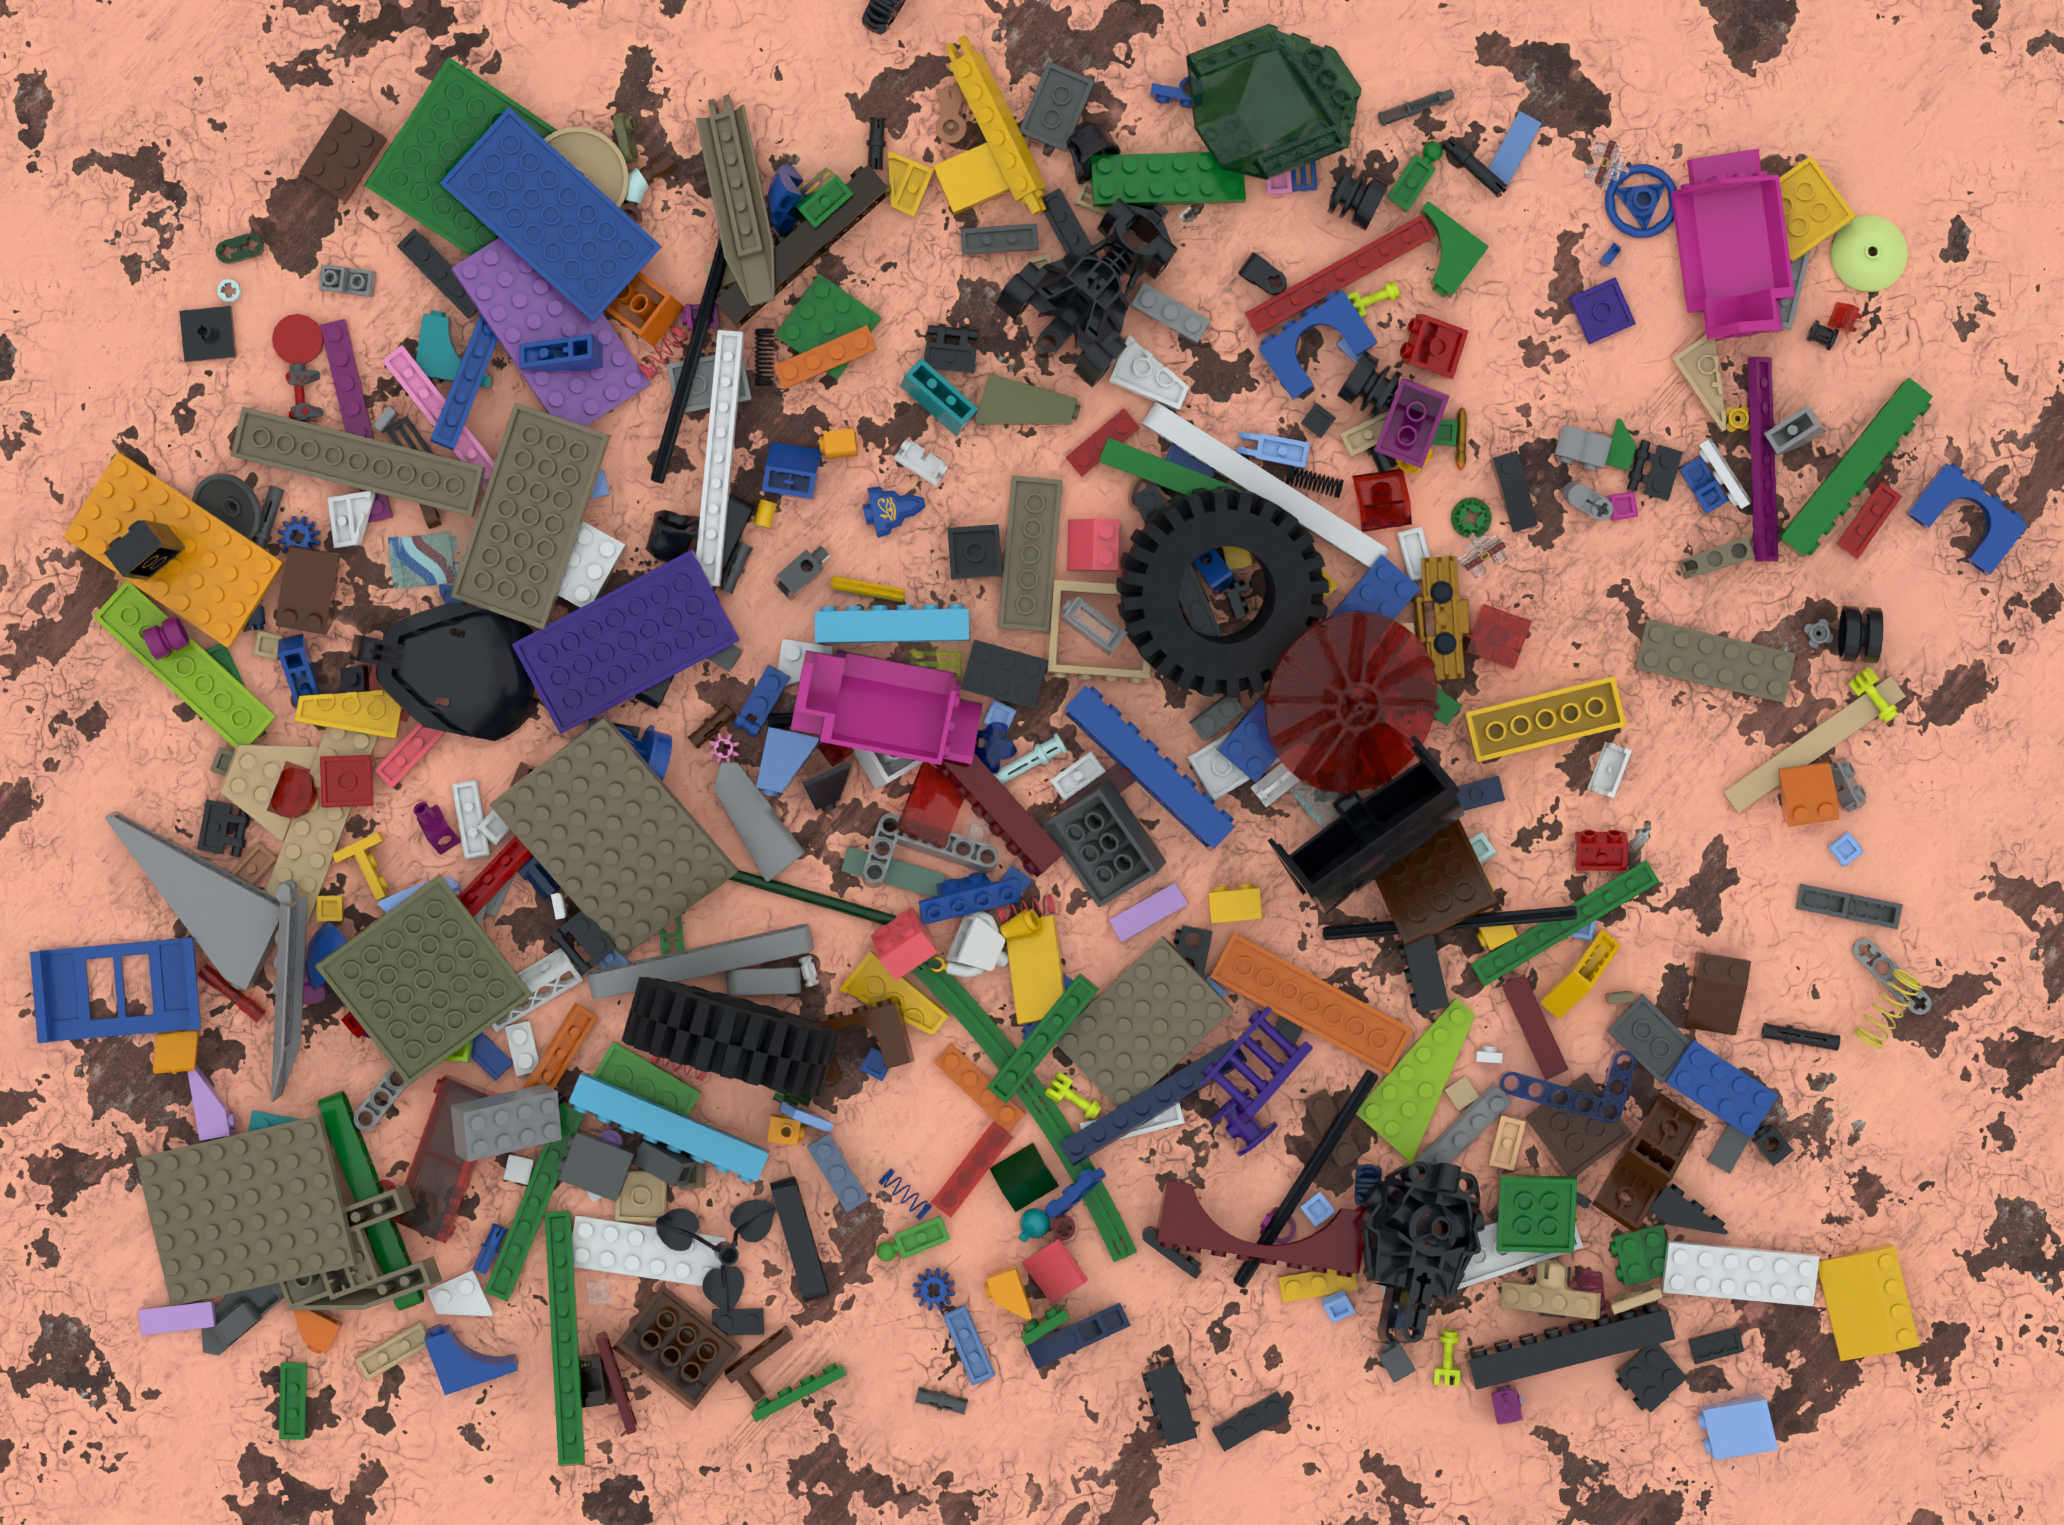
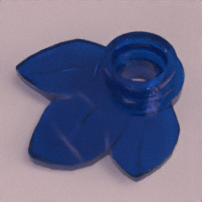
(995, 746)

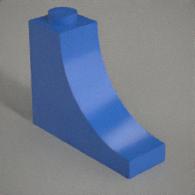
(461, 1366)

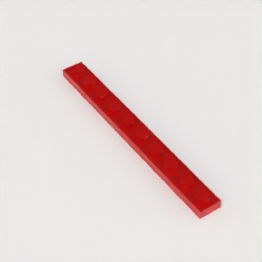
(477, 894)

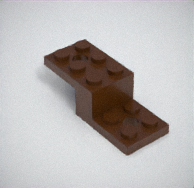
(1647, 1163)

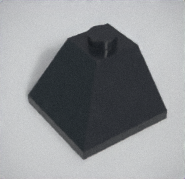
(828, 787)

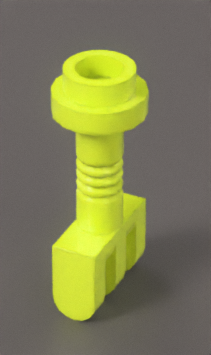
(1360, 303)
(1864, 683)
(1063, 1090)
(1449, 1337)

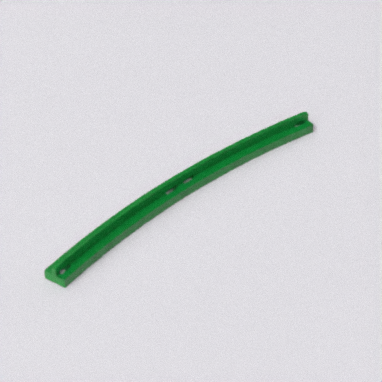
(1051, 1120)

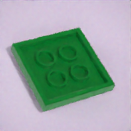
(823, 316)
(1536, 1213)

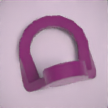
(1279, 1240)

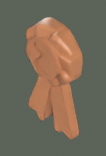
(950, 125)

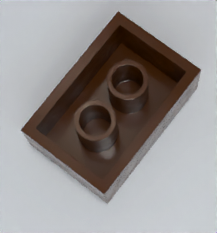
(343, 155)

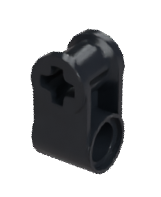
(1259, 272)

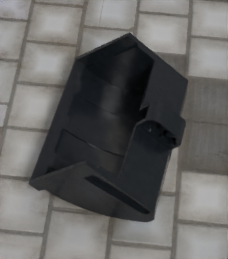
(1373, 832)

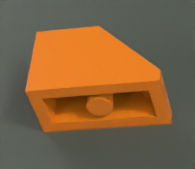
(317, 1329)

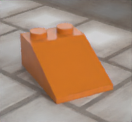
(645, 309)

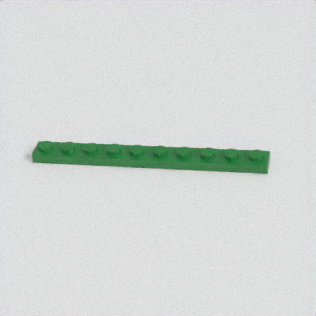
(564, 1338)

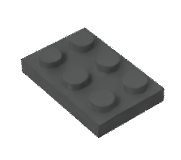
(1056, 106)
(1649, 1037)

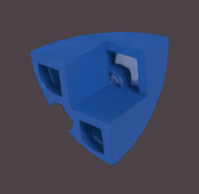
(781, 198)
(322, 943)

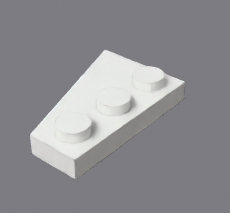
(1147, 377)

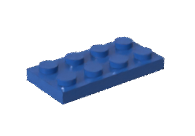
(1721, 1088)

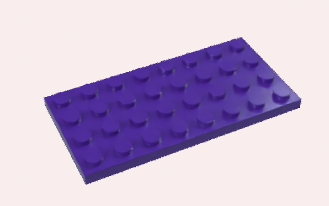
(626, 641)

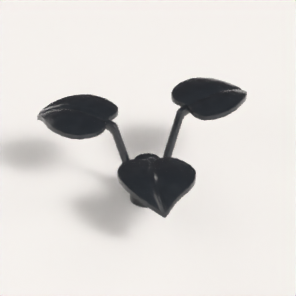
(721, 1285)

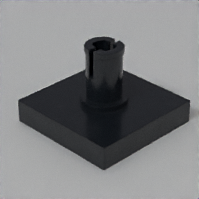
(208, 334)

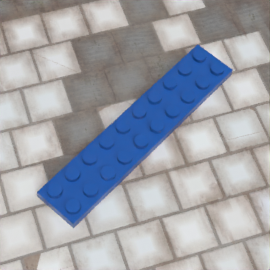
(1379, 591)

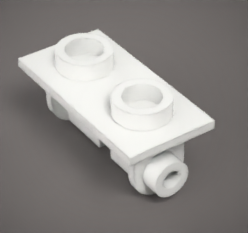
(929, 467)
(1274, 784)

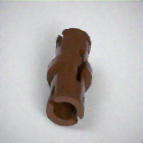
(711, 726)

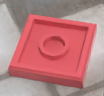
(1054, 1271)

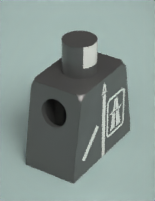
(793, 579)

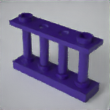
(1264, 1088)

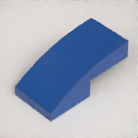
(1702, 484)

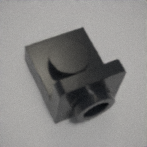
(1238, 604)

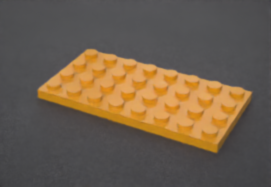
(211, 581)

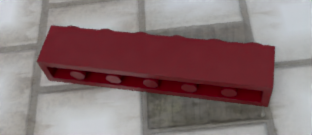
(1002, 813)

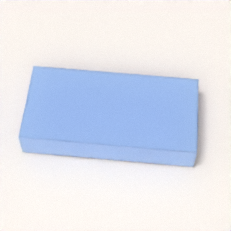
(806, 1117)

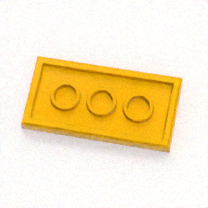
(1036, 971)

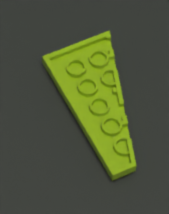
(1408, 1095)

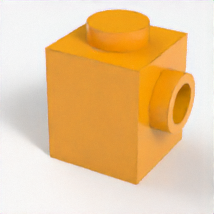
(785, 1130)

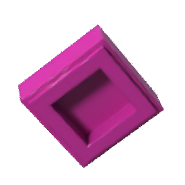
(1623, 505)

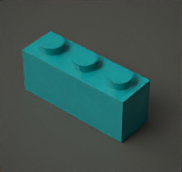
(938, 397)

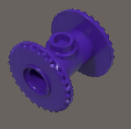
(1251, 1132)

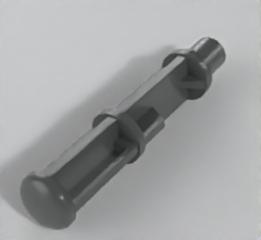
(1414, 107)

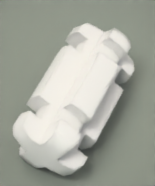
(808, 971)

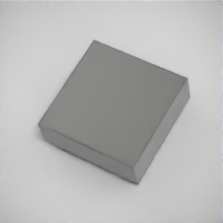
(386, 419)

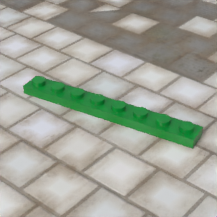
(1549, 933)
(532, 1208)

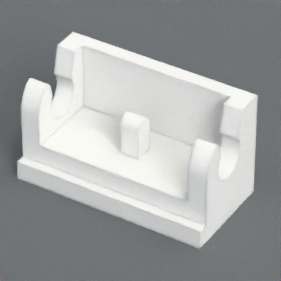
(1609, 769)

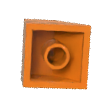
(1808, 794)

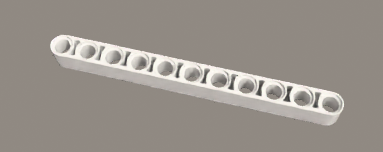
(1255, 479)

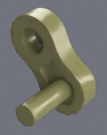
(624, 128)

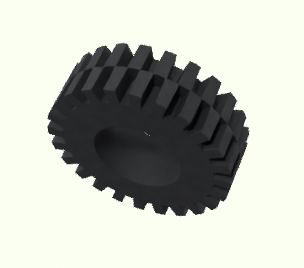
(1167, 549)
(730, 1036)

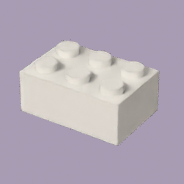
(590, 565)

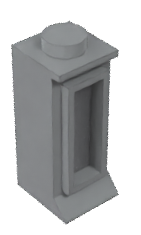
(1092, 625)

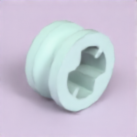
(223, 296)

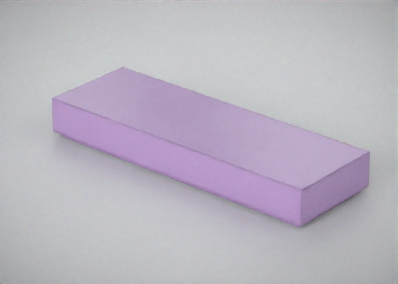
(1148, 912)
(177, 1317)

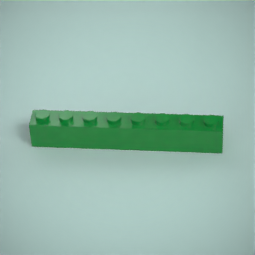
(1855, 467)

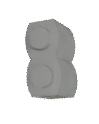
(1582, 447)

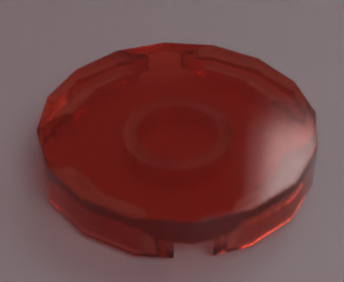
(294, 793)

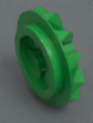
(1475, 506)

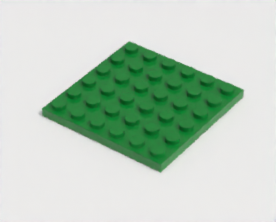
(432, 141)

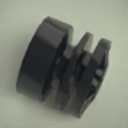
(1357, 197)
(1369, 385)

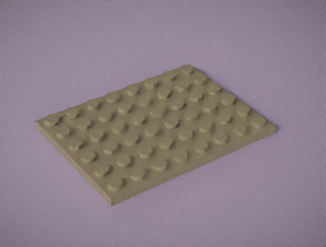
(614, 836)
(247, 1210)

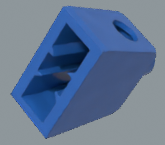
(1215, 574)

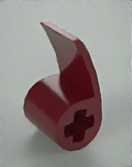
(1071, 1230)

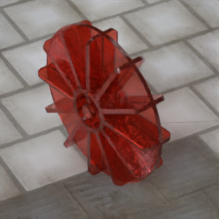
(1350, 701)

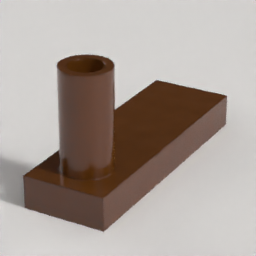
(741, 1368)

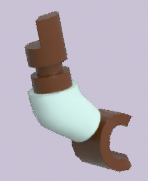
(641, 179)

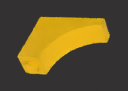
(1581, 975)

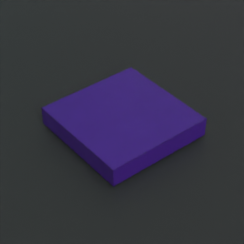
(1601, 311)

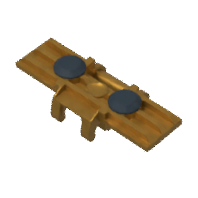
(1451, 616)

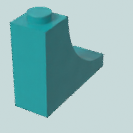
(437, 351)

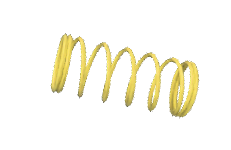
(1909, 981)

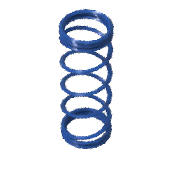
(887, 1176)

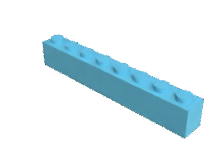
(669, 1127)

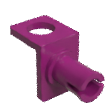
(435, 826)

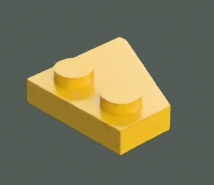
(907, 183)

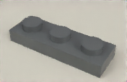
(999, 239)

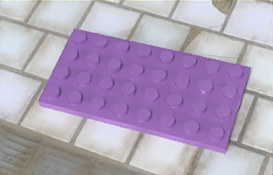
(529, 309)

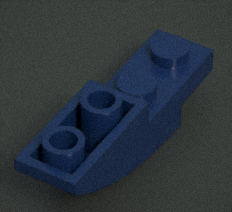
(1078, 1335)

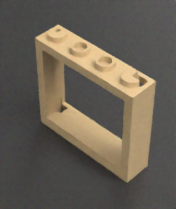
(1083, 672)

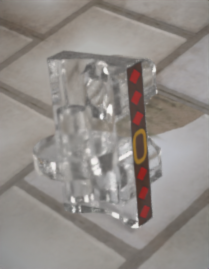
(1610, 166)
(1481, 550)

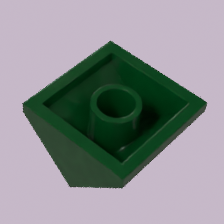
(1023, 1177)

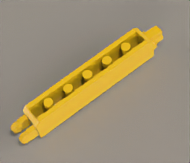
(998, 125)

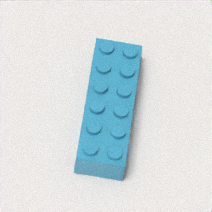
(892, 625)

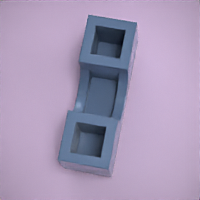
(837, 1172)

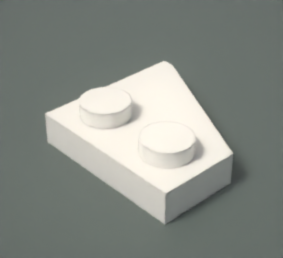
(461, 1296)

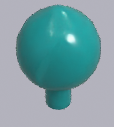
(1033, 1224)

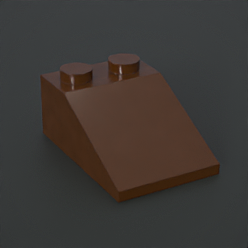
(308, 590)
(1717, 993)

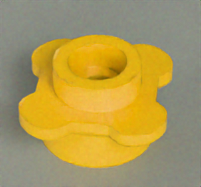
(1741, 412)

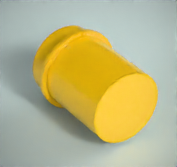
(765, 513)

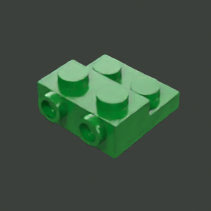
(1639, 1254)

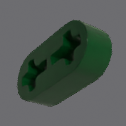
(238, 242)

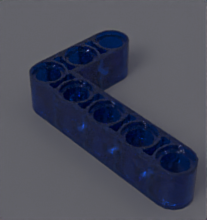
(1573, 1095)

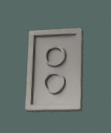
(701, 389)

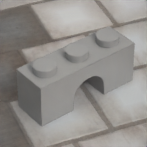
(1170, 313)

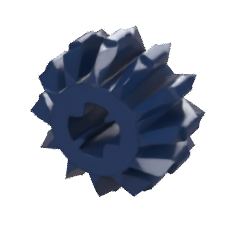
(1365, 1178)

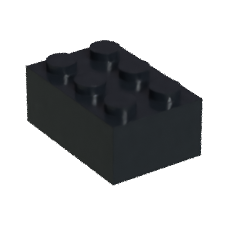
(144, 549)
(1004, 674)
(1169, 1402)

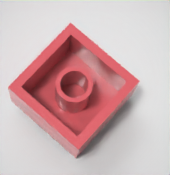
(903, 943)

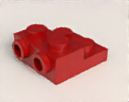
(1433, 345)

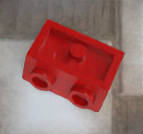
(1601, 851)

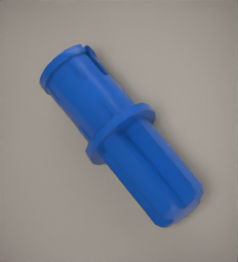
(489, 1248)

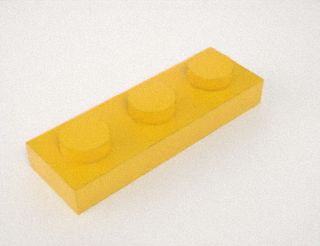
(1314, 1284)

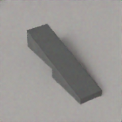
(1849, 906)

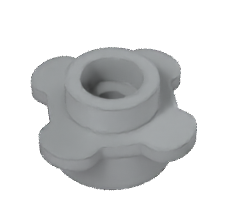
(1825, 636)

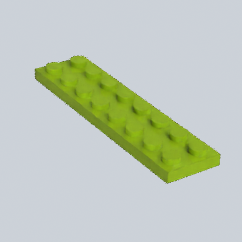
(187, 672)

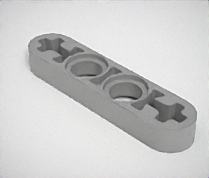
(1863, 959)

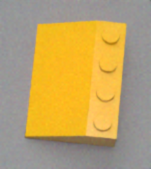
(1867, 1303)

